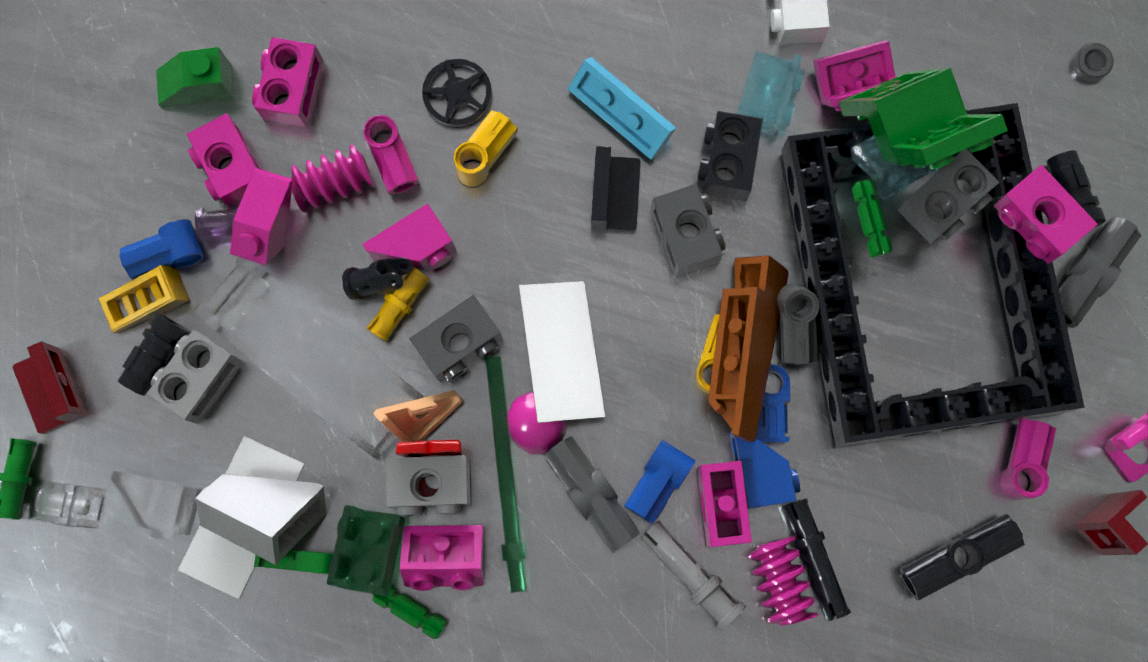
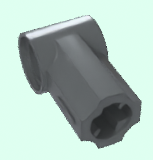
(798, 327)

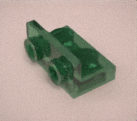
(365, 551)

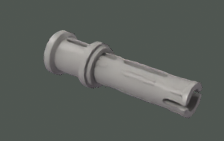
(705, 589)

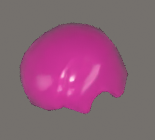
(527, 432)

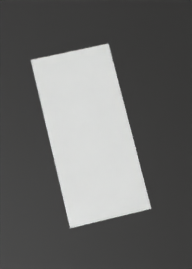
(561, 351)
(214, 557)

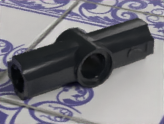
(983, 547)

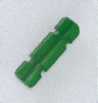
(872, 218)
(412, 612)

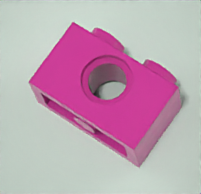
(210, 146)
(1065, 217)
(724, 504)

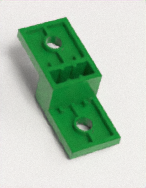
(922, 119)

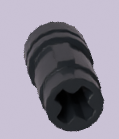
(1073, 178)
(151, 354)

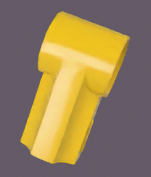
(484, 146)

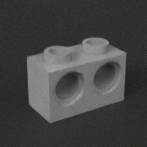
(202, 383)

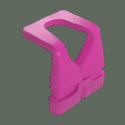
(1126, 440)

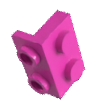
(853, 72)

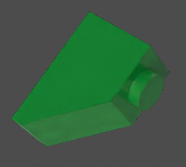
(195, 78)

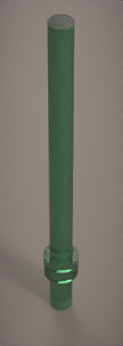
(513, 550)

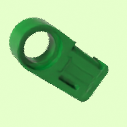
(299, 561)

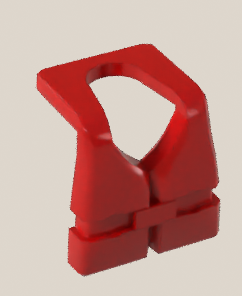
(429, 448)

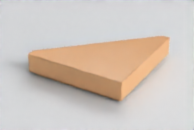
(418, 417)

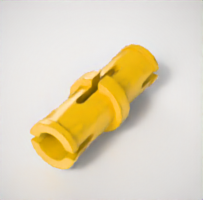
(398, 304)

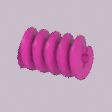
(329, 178)
(782, 582)

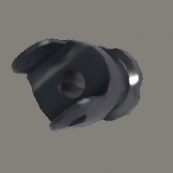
(379, 278)

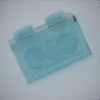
(770, 89)

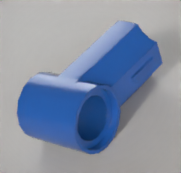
(172, 247)
(663, 474)

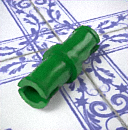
(15, 477)

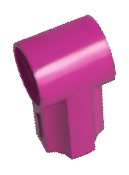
(390, 156)
(1031, 455)

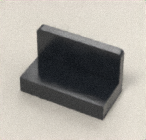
(615, 192)

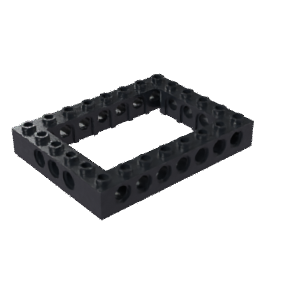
(1028, 287)

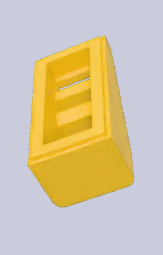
(166, 289)

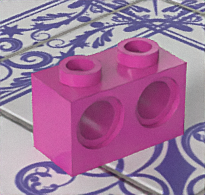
(297, 82)

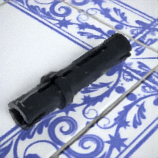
(811, 545)

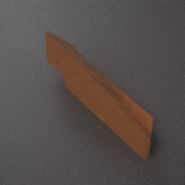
(746, 343)

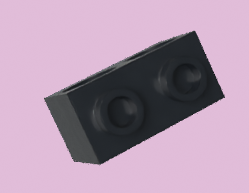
(736, 157)

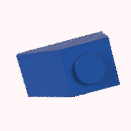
(765, 474)

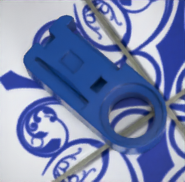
(774, 412)

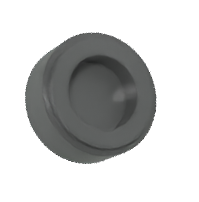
(1092, 62)

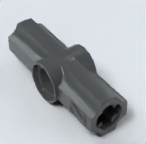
(1096, 268)
(591, 494)

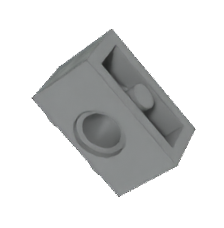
(404, 477)

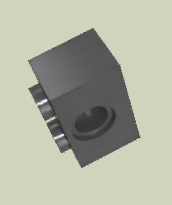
(686, 252)
(465, 318)

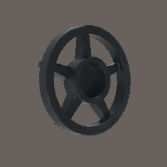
(456, 92)

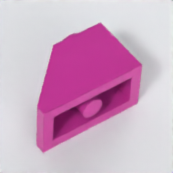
(262, 217)
(415, 237)

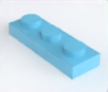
(621, 108)

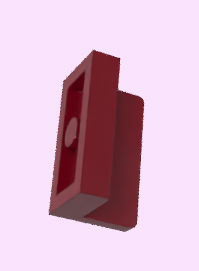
(47, 388)
(1109, 529)

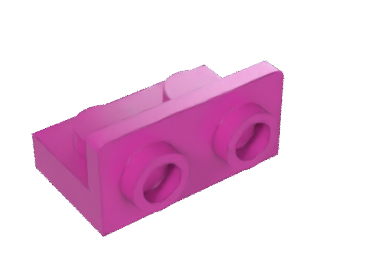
(442, 556)

